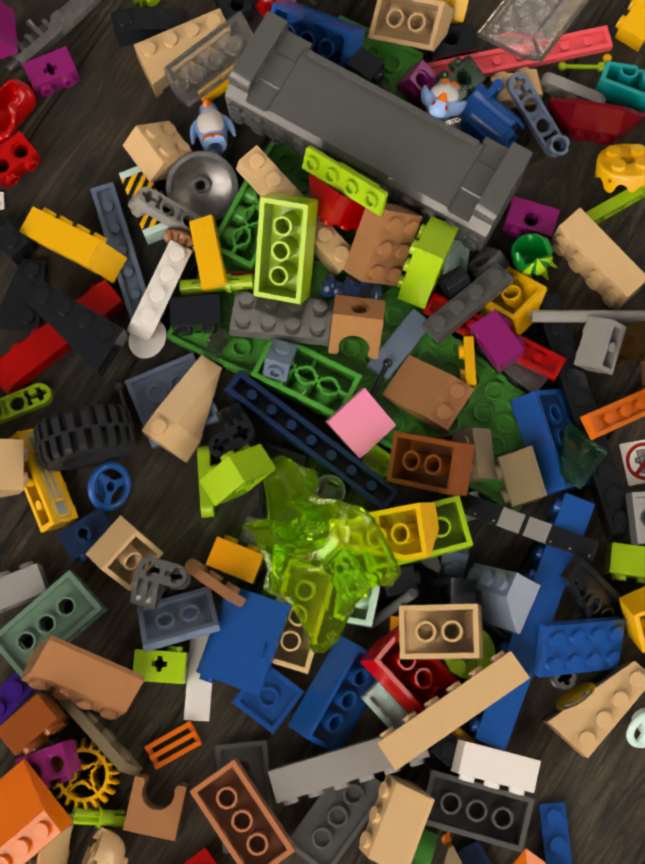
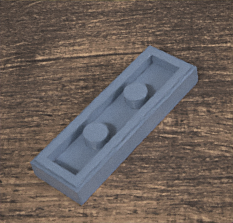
(400, 344)

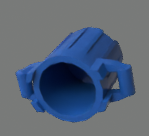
(488, 117)

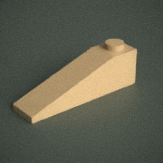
(184, 412)

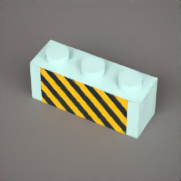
(133, 181)

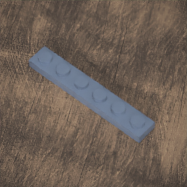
(119, 238)

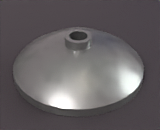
(219, 186)

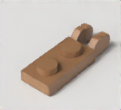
(213, 581)

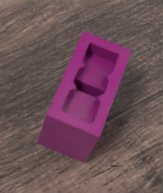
(413, 82)
(48, 762)

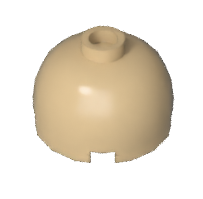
(106, 850)

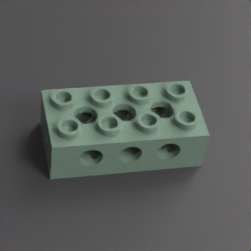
(50, 605)

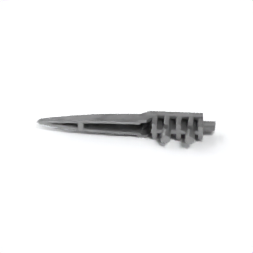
(49, 34)

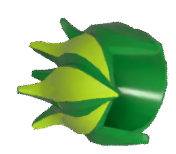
(532, 255)

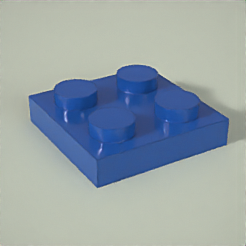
(275, 702)

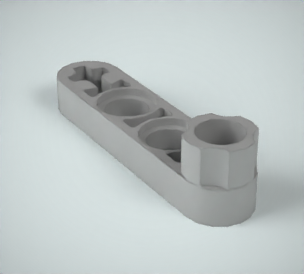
(144, 204)

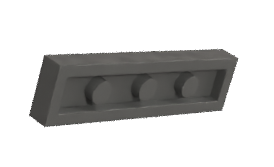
(467, 303)

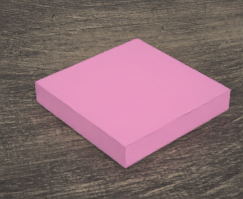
(361, 423)

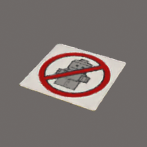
(634, 461)

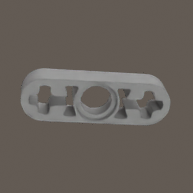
(565, 88)

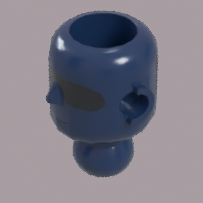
(350, 287)

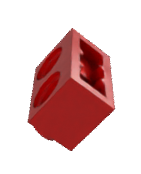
(17, 166)

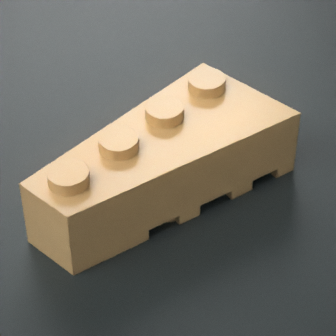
(594, 718)

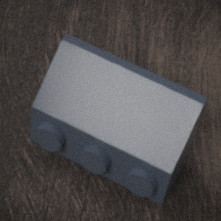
(503, 596)

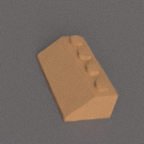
(82, 677)

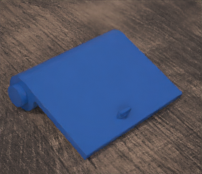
(246, 643)

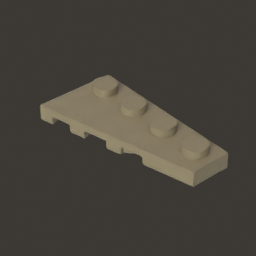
(103, 738)

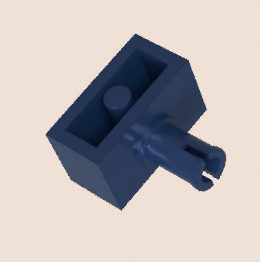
(84, 534)

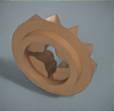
(180, 237)

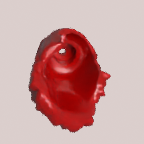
(16, 103)

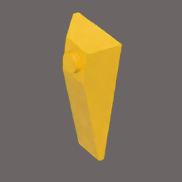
(409, 529)

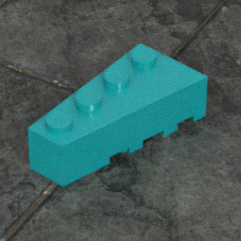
(623, 85)

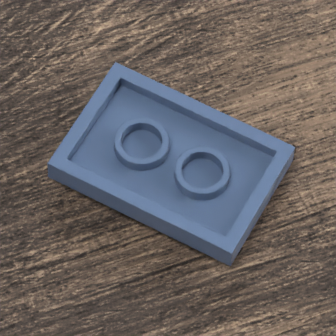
(178, 619)

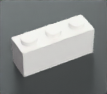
(495, 767)

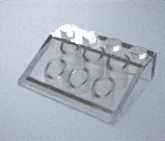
(530, 26)

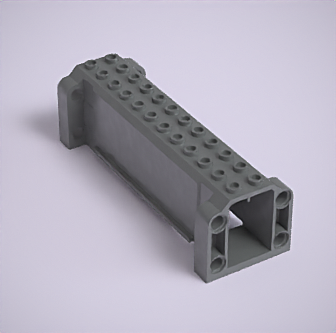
(413, 156)

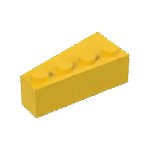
(73, 242)

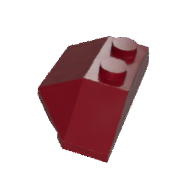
(593, 120)

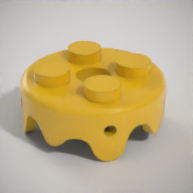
(621, 166)

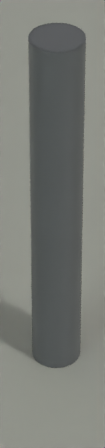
(393, 607)

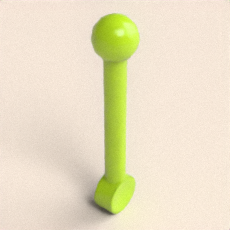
(562, 66)

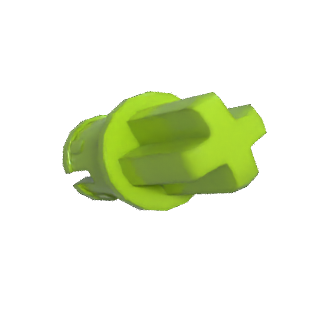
(98, 817)

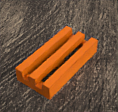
(153, 755)

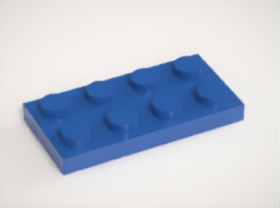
(578, 646)

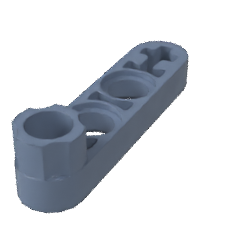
(532, 118)

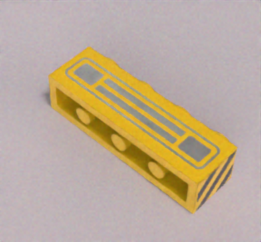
(45, 489)

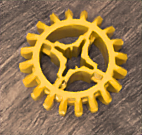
(92, 783)

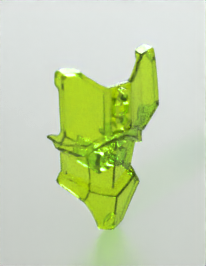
(319, 552)

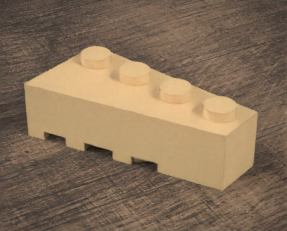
(167, 46)

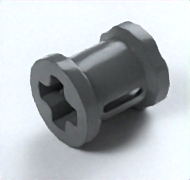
(569, 681)

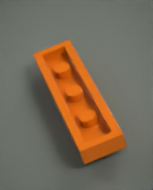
(614, 415)

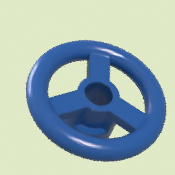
(98, 482)

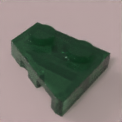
(579, 456)

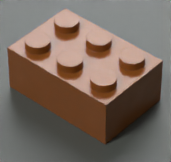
(430, 463)
(33, 724)

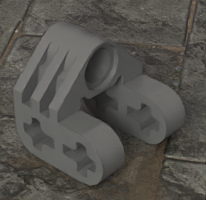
(149, 588)

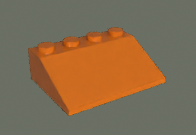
(27, 815)

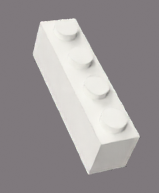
(159, 290)

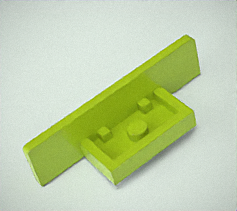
(345, 180)

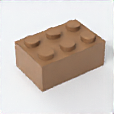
(382, 245)

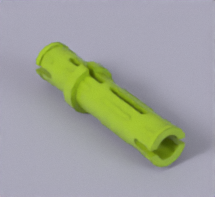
(235, 282)

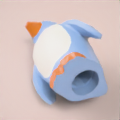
(443, 99)
(211, 128)

